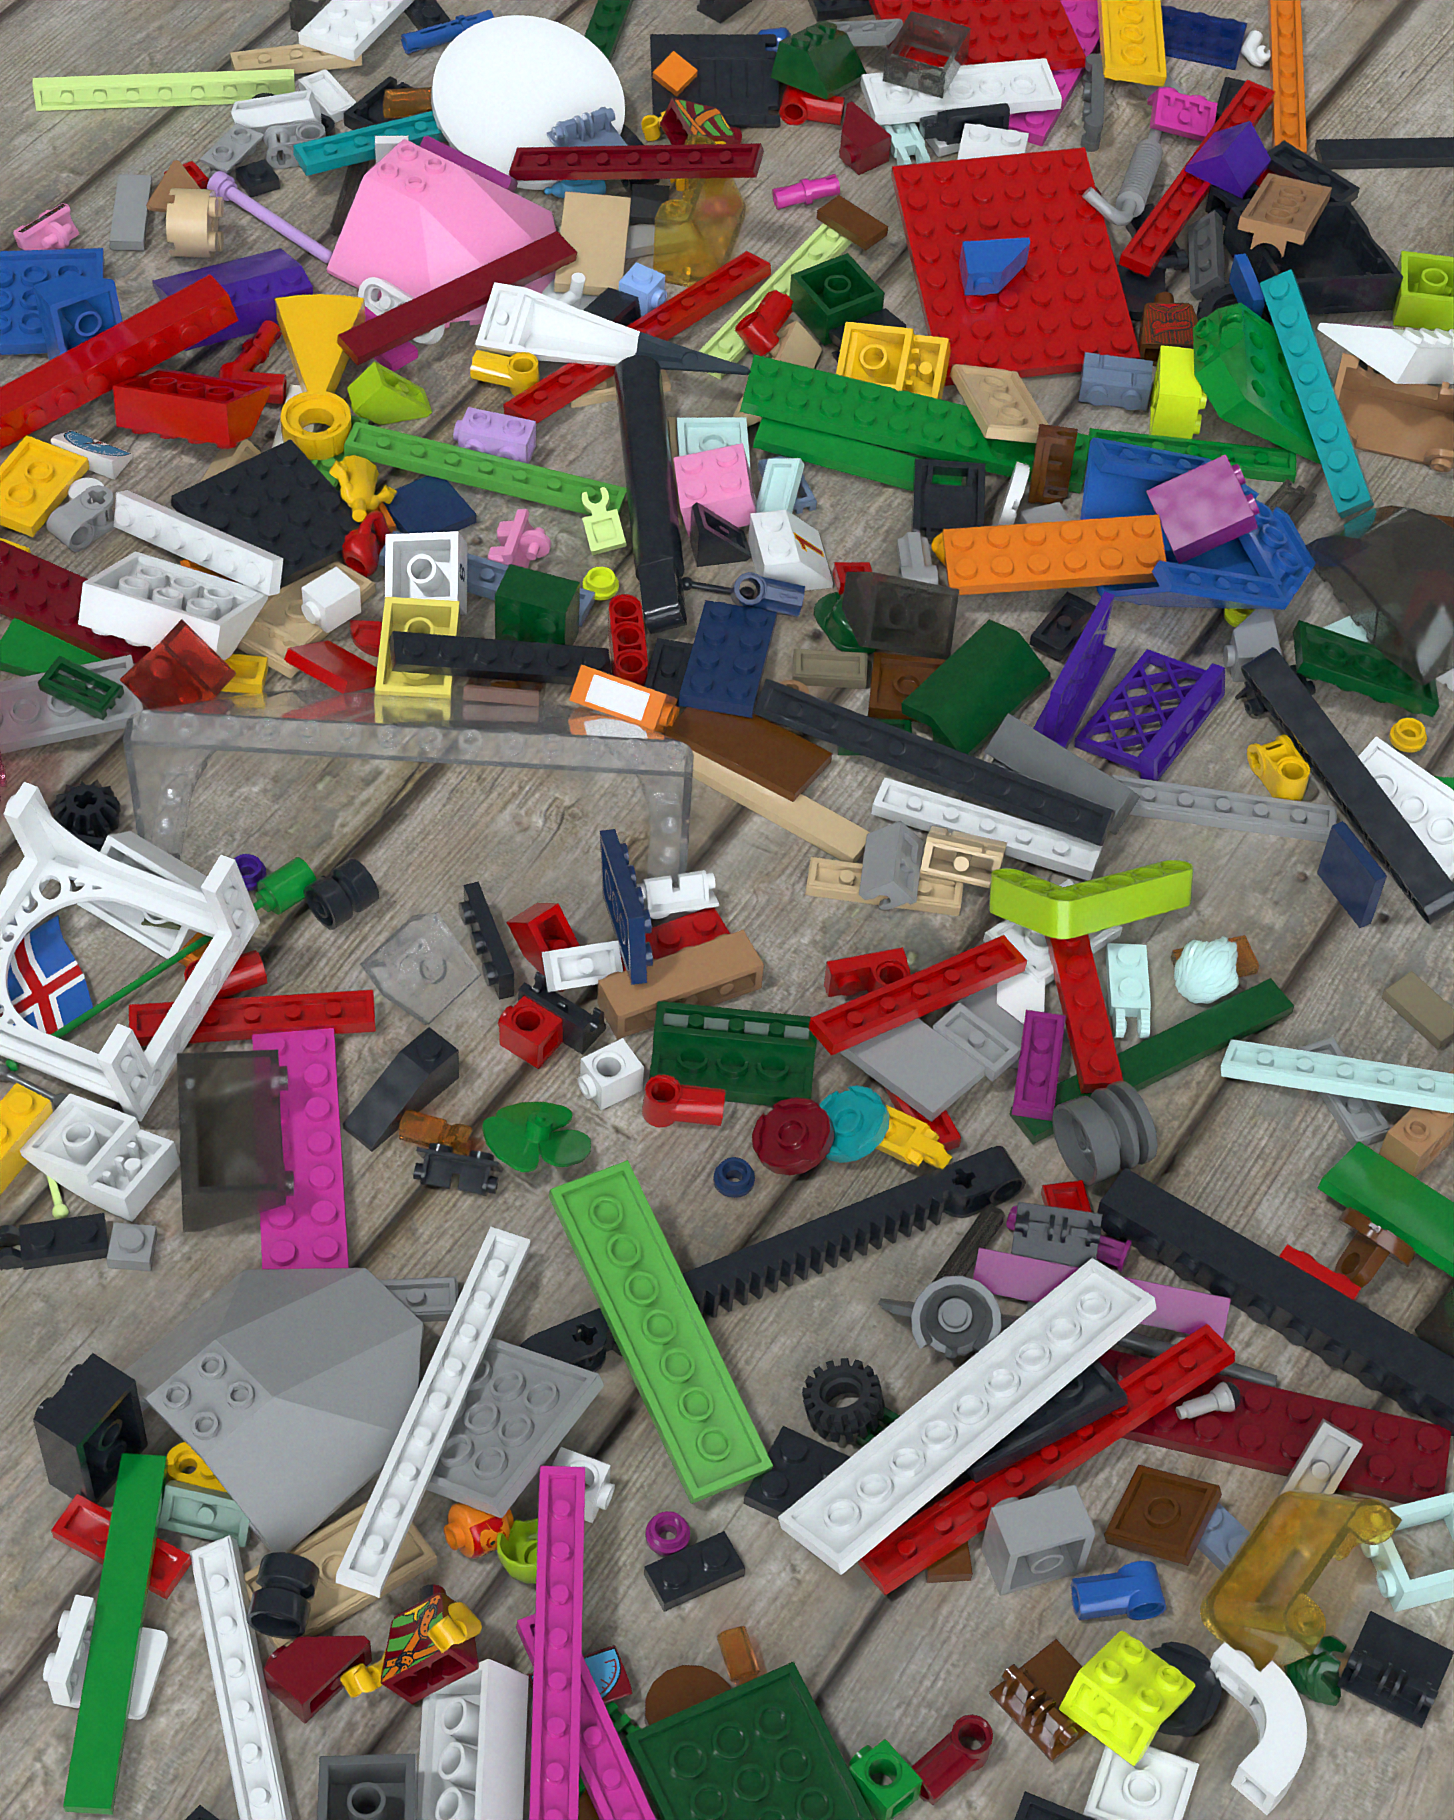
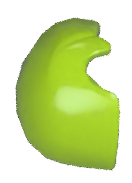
(520, 1552)

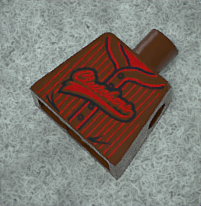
(1165, 325)

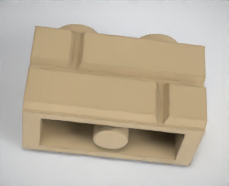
(962, 856)

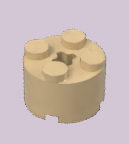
(194, 223)

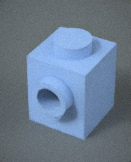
(646, 285)

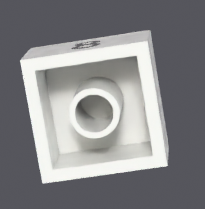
(427, 567)

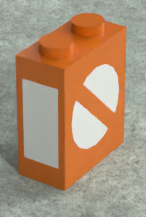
(624, 699)

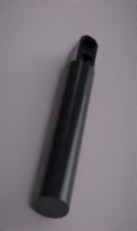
(651, 492)

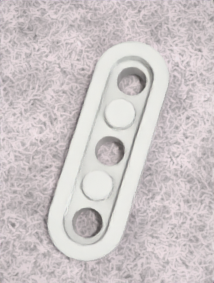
(392, 298)

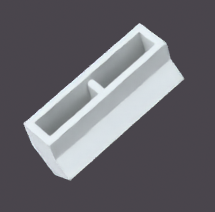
(277, 110)

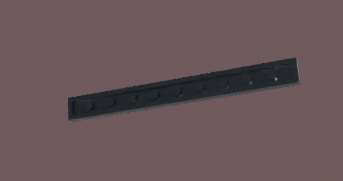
(935, 762)

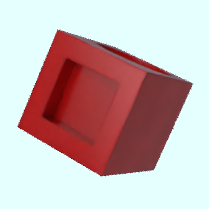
(532, 1045)

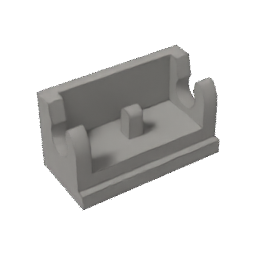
(891, 866)

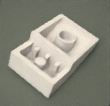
(102, 1156)

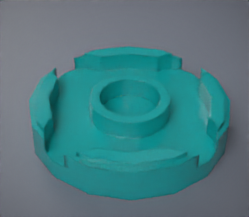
(858, 1122)

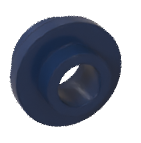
(734, 1168)

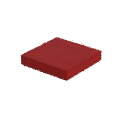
(333, 666)

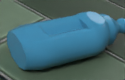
(578, 186)

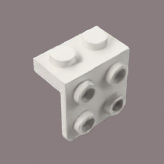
(67, 1666)

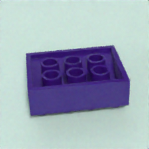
(251, 285)

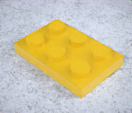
(36, 483)

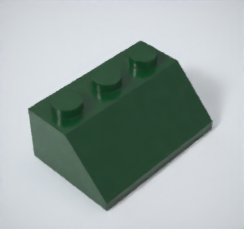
(818, 61)

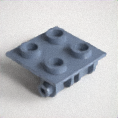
(587, 131)

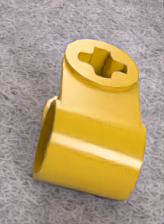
(1280, 768)

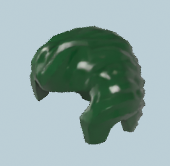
(1318, 1673)

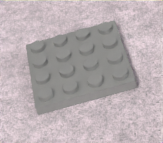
(510, 1425)

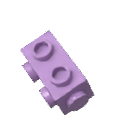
(496, 434)

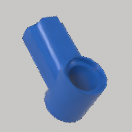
(1130, 1591)

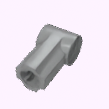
(915, 559)

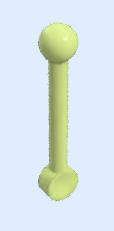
(59, 1210)

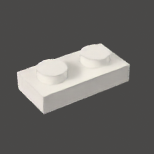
(581, 965)

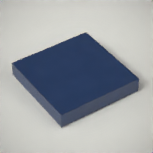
(430, 507)
(1351, 874)

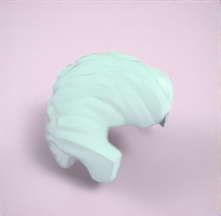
(1207, 970)

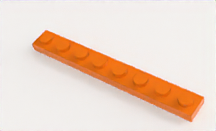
(1287, 73)

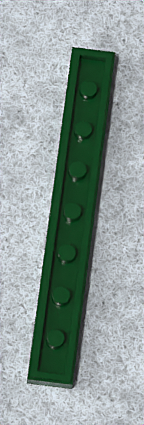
(1181, 1045)

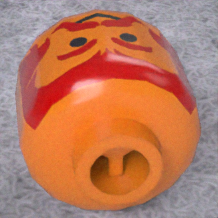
(475, 1531)

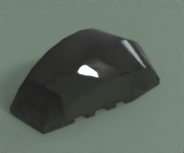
(1397, 582)

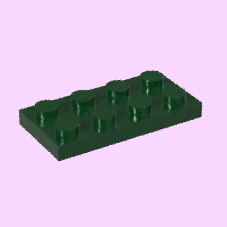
(1359, 668)

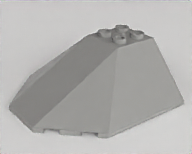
(288, 1390)

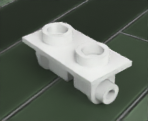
(692, 895)

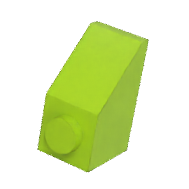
(387, 397)

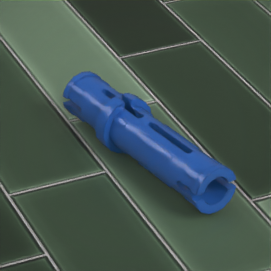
(441, 33)

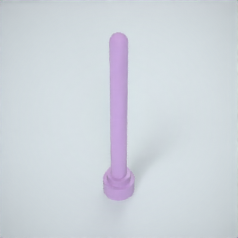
(225, 187)

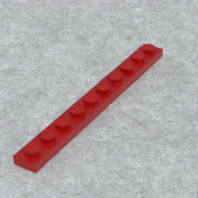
(1187, 190)
(662, 322)
(967, 1509)

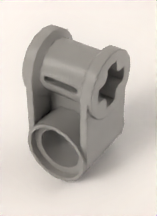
(289, 136)
(81, 521)

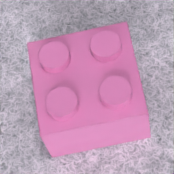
(717, 481)

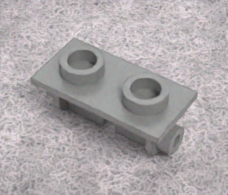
(232, 149)

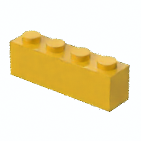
(20, 1117)

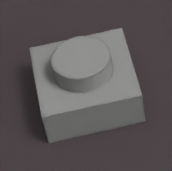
(132, 1246)

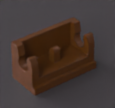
(1052, 464)

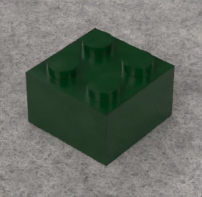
(833, 295)
(536, 607)

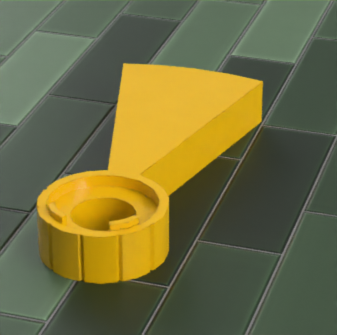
(310, 334)

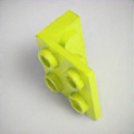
(1125, 1696)

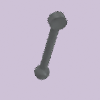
(5, 1073)

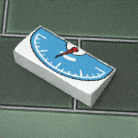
(101, 456)

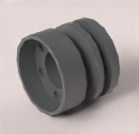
(1104, 1132)

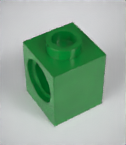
(885, 1800)

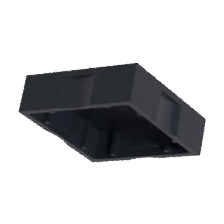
(1335, 267)

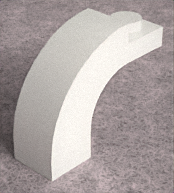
(1279, 1722)

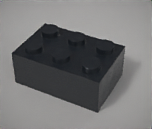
(89, 1429)

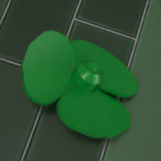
(525, 1132)

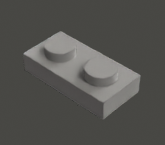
(978, 1040)
(1323, 1460)

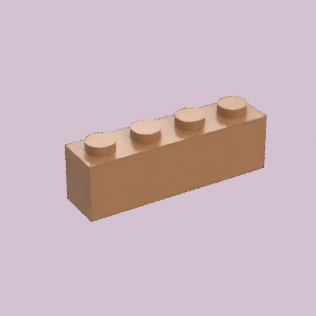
(691, 976)

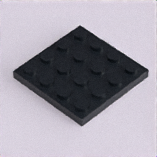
(276, 505)

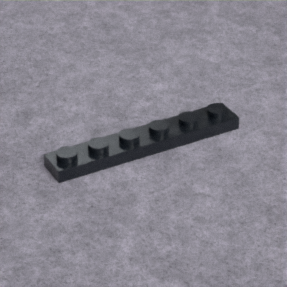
(493, 658)

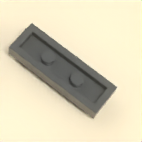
(1206, 254)

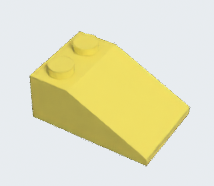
(415, 616)

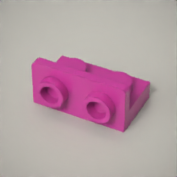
(1181, 113)

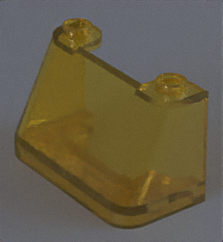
(700, 230)
(1263, 1590)

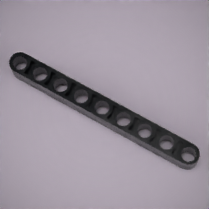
(1351, 785)

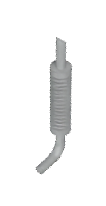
(1136, 183)

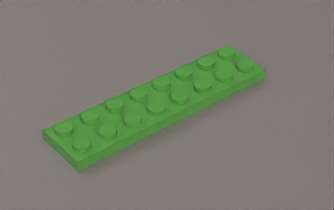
(660, 1332)

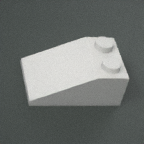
(988, 141)

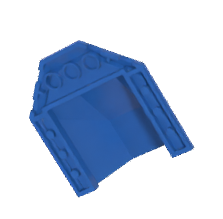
(1245, 573)

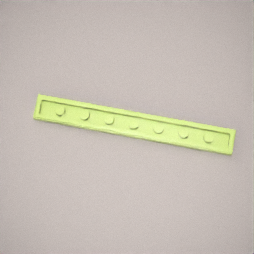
(158, 89)
(818, 248)

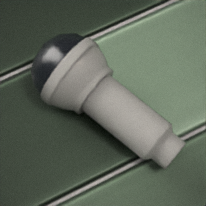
(1223, 1397)

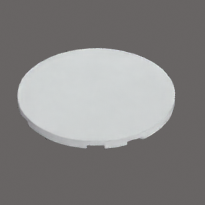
(513, 82)

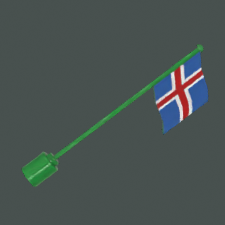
(52, 989)

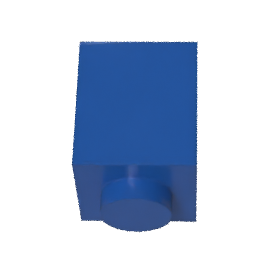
(991, 264)

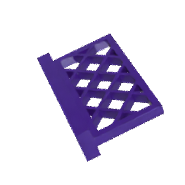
(1079, 678)
(1176, 723)

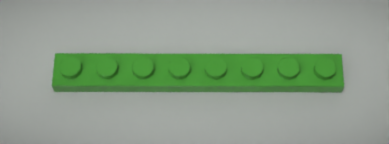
(478, 469)

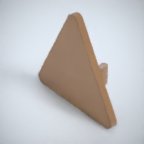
(174, 178)

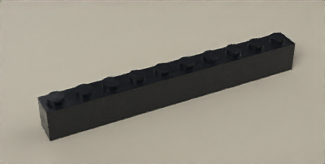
(1281, 1297)

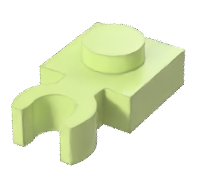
(604, 526)

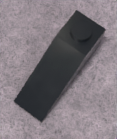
(409, 1082)

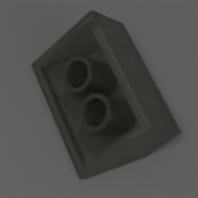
(900, 614)

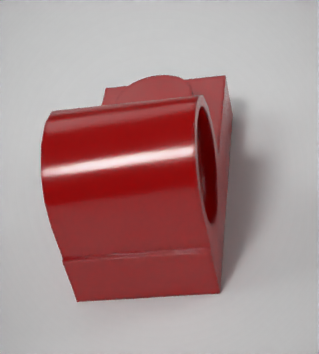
(865, 972)

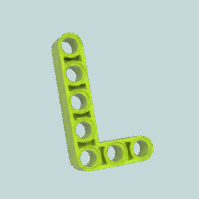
(1090, 904)

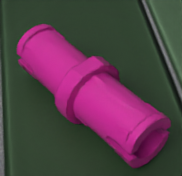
(806, 191)

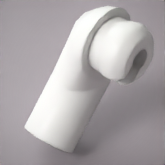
(1254, 51)

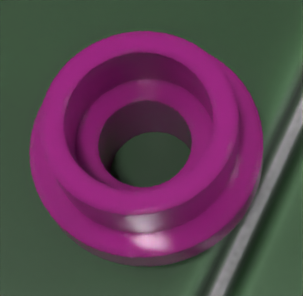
(667, 1522)

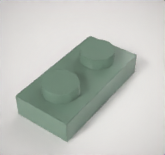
(203, 1513)

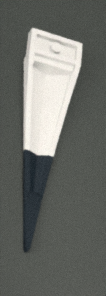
(557, 332)

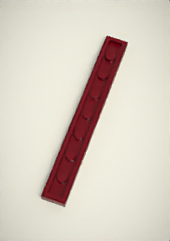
(637, 162)
(455, 298)

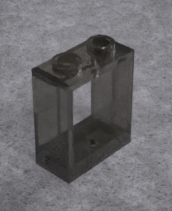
(919, 33)

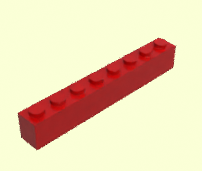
(113, 358)

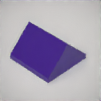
(1231, 159)

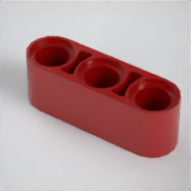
(627, 639)

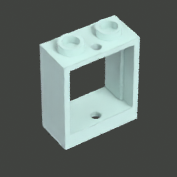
(1391, 1573)

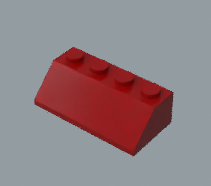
(189, 406)

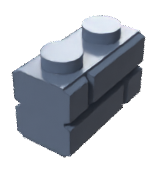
(1115, 381)

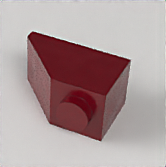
(863, 141)
(310, 1670)

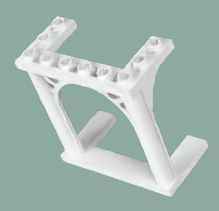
(221, 911)

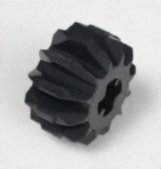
(88, 809)

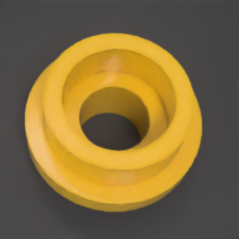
(1408, 735)

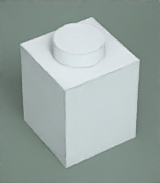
(331, 600)

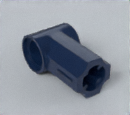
(771, 595)

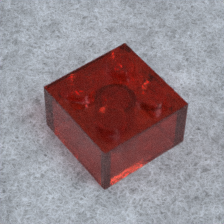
(177, 670)

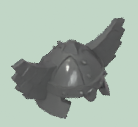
(953, 1316)

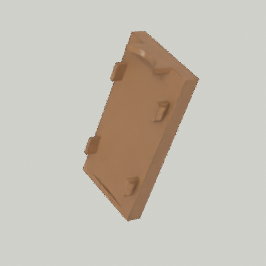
(1283, 211)

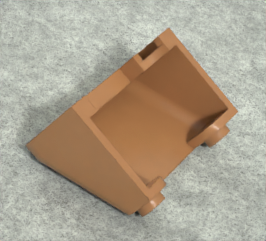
(1397, 419)

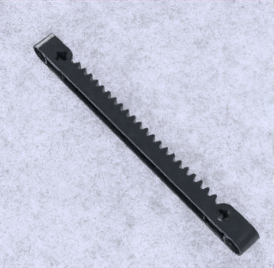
(980, 1181)

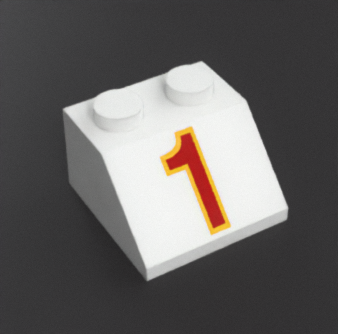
(788, 550)

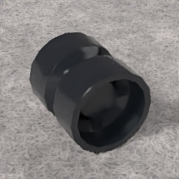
(346, 891)
(282, 1603)

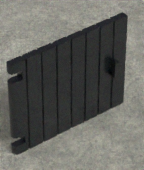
(730, 75)

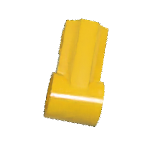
(516, 372)

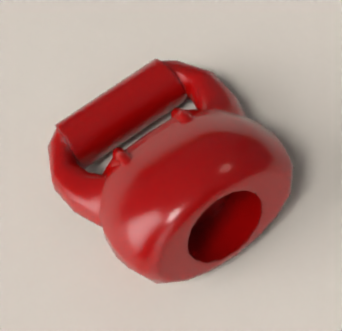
(361, 547)

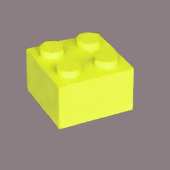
(1176, 395)

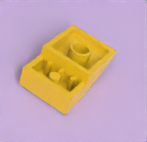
(894, 358)

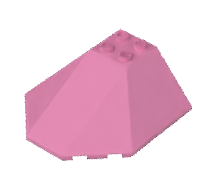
(431, 223)

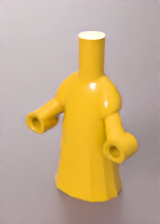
(358, 484)

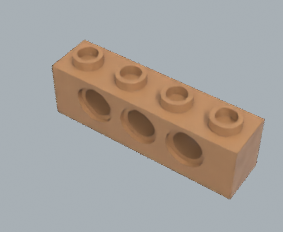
(1418, 1138)

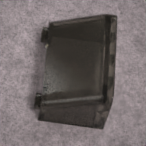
(230, 1136)

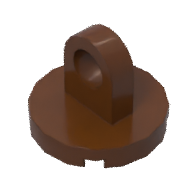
(1369, 1248)

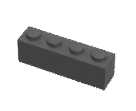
(1040, 758)

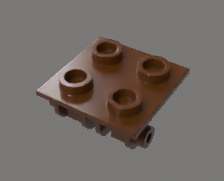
(1034, 1695)

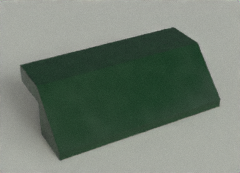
(977, 688)
(744, 1051)

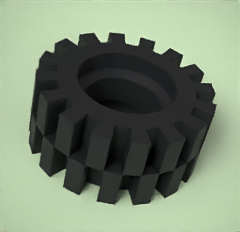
(848, 1419)

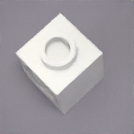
(612, 1060)
(596, 1476)

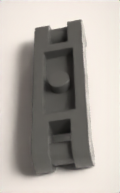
(1093, 108)

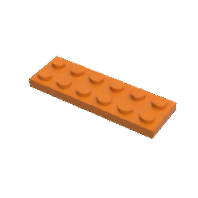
(1053, 554)

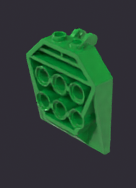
(1249, 378)

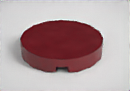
(793, 1136)

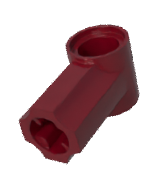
(950, 1761)

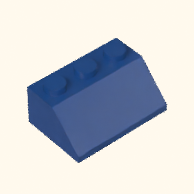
(75, 310)

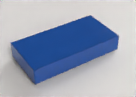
(1246, 284)

